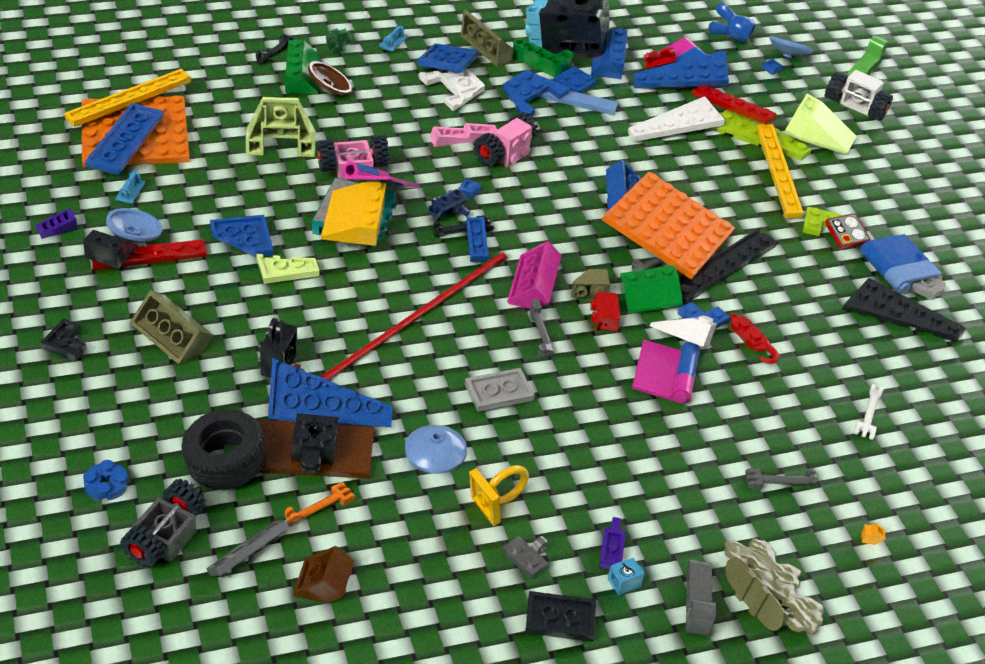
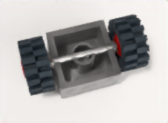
(164, 525)

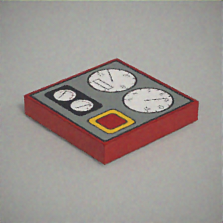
(847, 231)

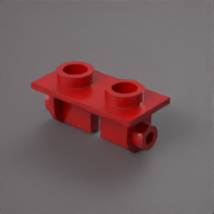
(665, 56)

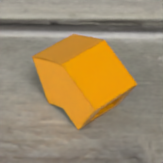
(872, 534)

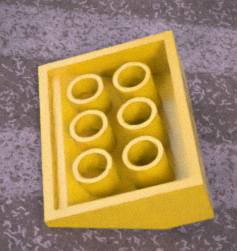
(355, 213)

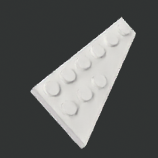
(686, 118)

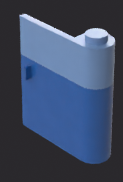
(898, 261)

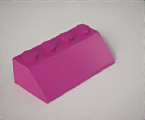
(535, 276)

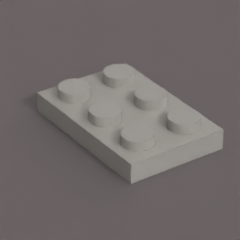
(499, 389)

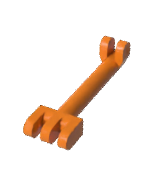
(339, 493)

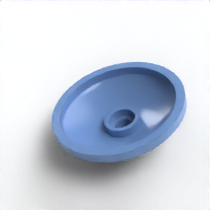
(790, 48)
(133, 225)
(435, 449)

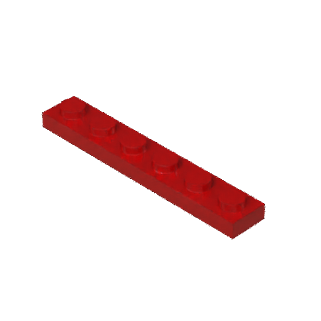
(735, 104)
(162, 253)

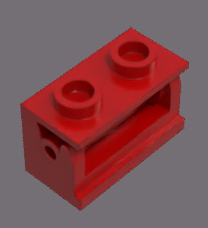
(605, 311)

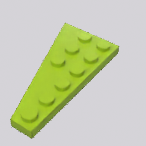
(745, 130)

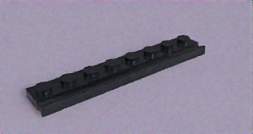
(726, 263)

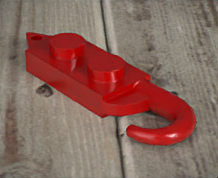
(753, 337)

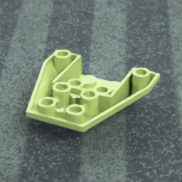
(820, 126)

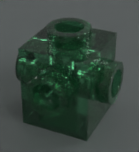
(338, 40)

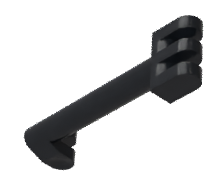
(283, 42)
(438, 230)

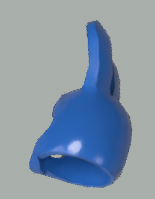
(738, 28)

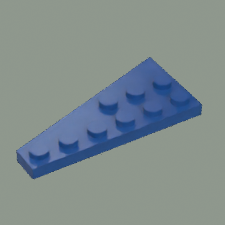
(698, 71)
(305, 393)

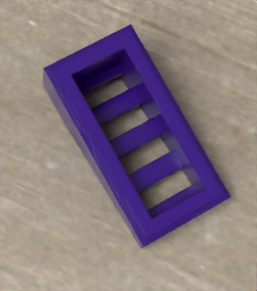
(57, 224)

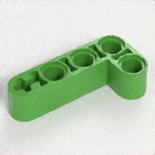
(872, 58)

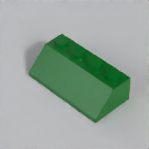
(297, 74)

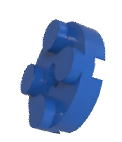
(105, 471)

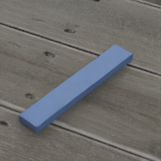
(584, 101)

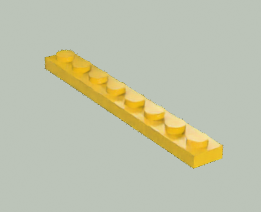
(125, 98)
(779, 171)

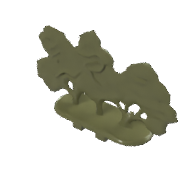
(766, 584)

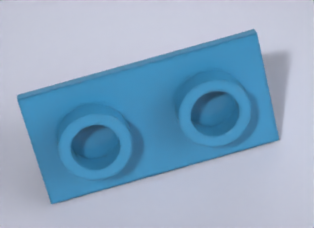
(394, 39)
(131, 188)

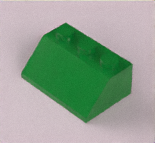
(651, 289)

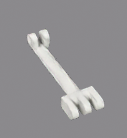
(866, 426)

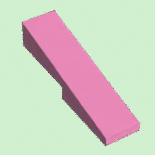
(448, 136)

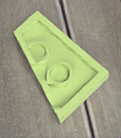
(280, 270)

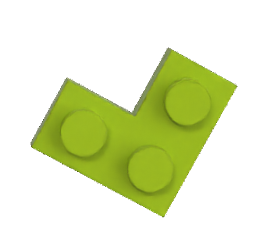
(815, 220)

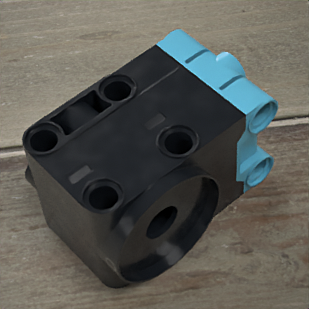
(568, 25)

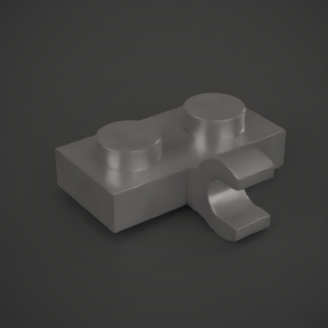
(527, 557)

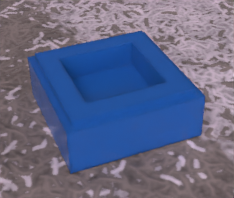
(772, 66)
(470, 188)

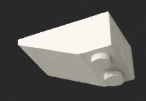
(695, 330)

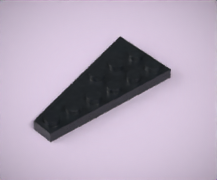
(900, 310)

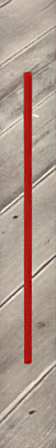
(413, 317)

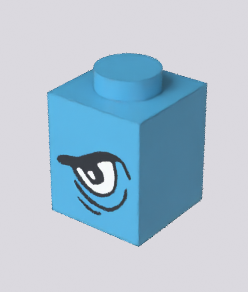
(626, 576)

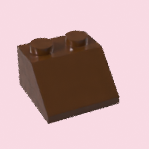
(324, 576)

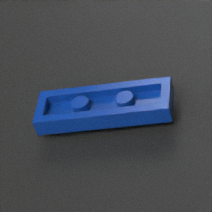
(477, 239)

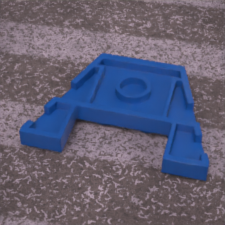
(528, 86)

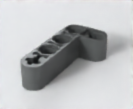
(699, 604)

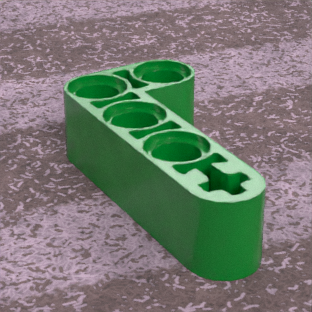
(541, 58)

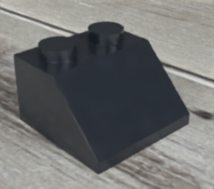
(107, 248)

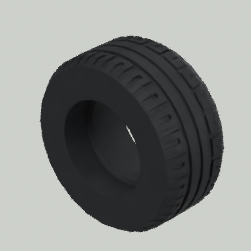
(226, 469)

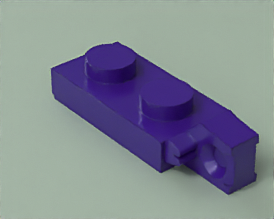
(612, 544)

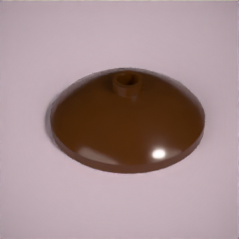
(329, 79)

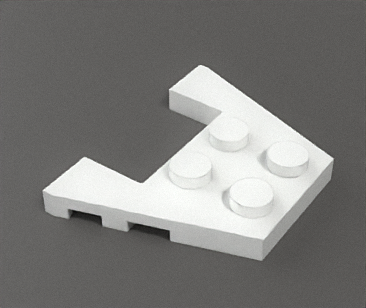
(462, 85)

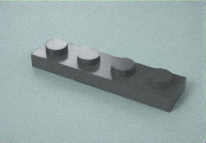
(254, 544)

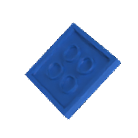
(448, 58)

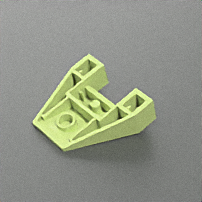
(280, 119)

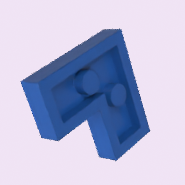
(692, 311)

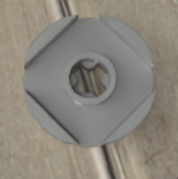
(930, 291)

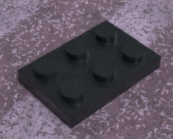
(560, 616)

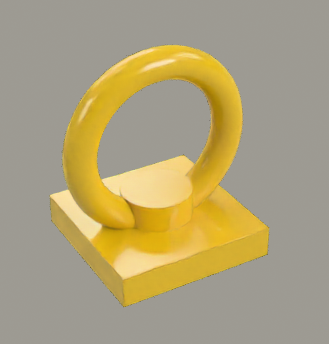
(486, 494)

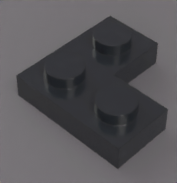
(62, 341)

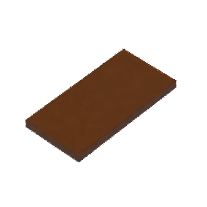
(351, 455)

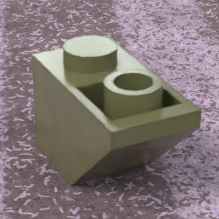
(590, 282)

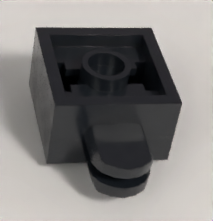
(279, 344)
(314, 444)

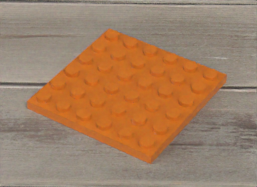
(164, 145)
(669, 224)

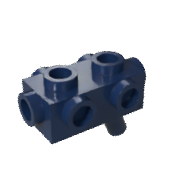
(448, 203)

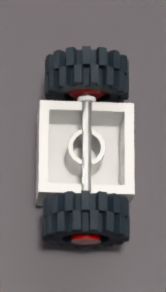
(860, 93)

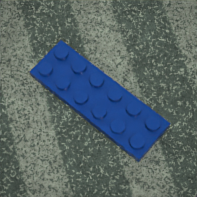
(124, 139)

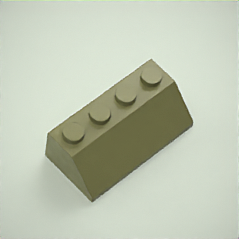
(485, 40)
(170, 328)

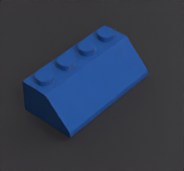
(611, 59)
(619, 180)

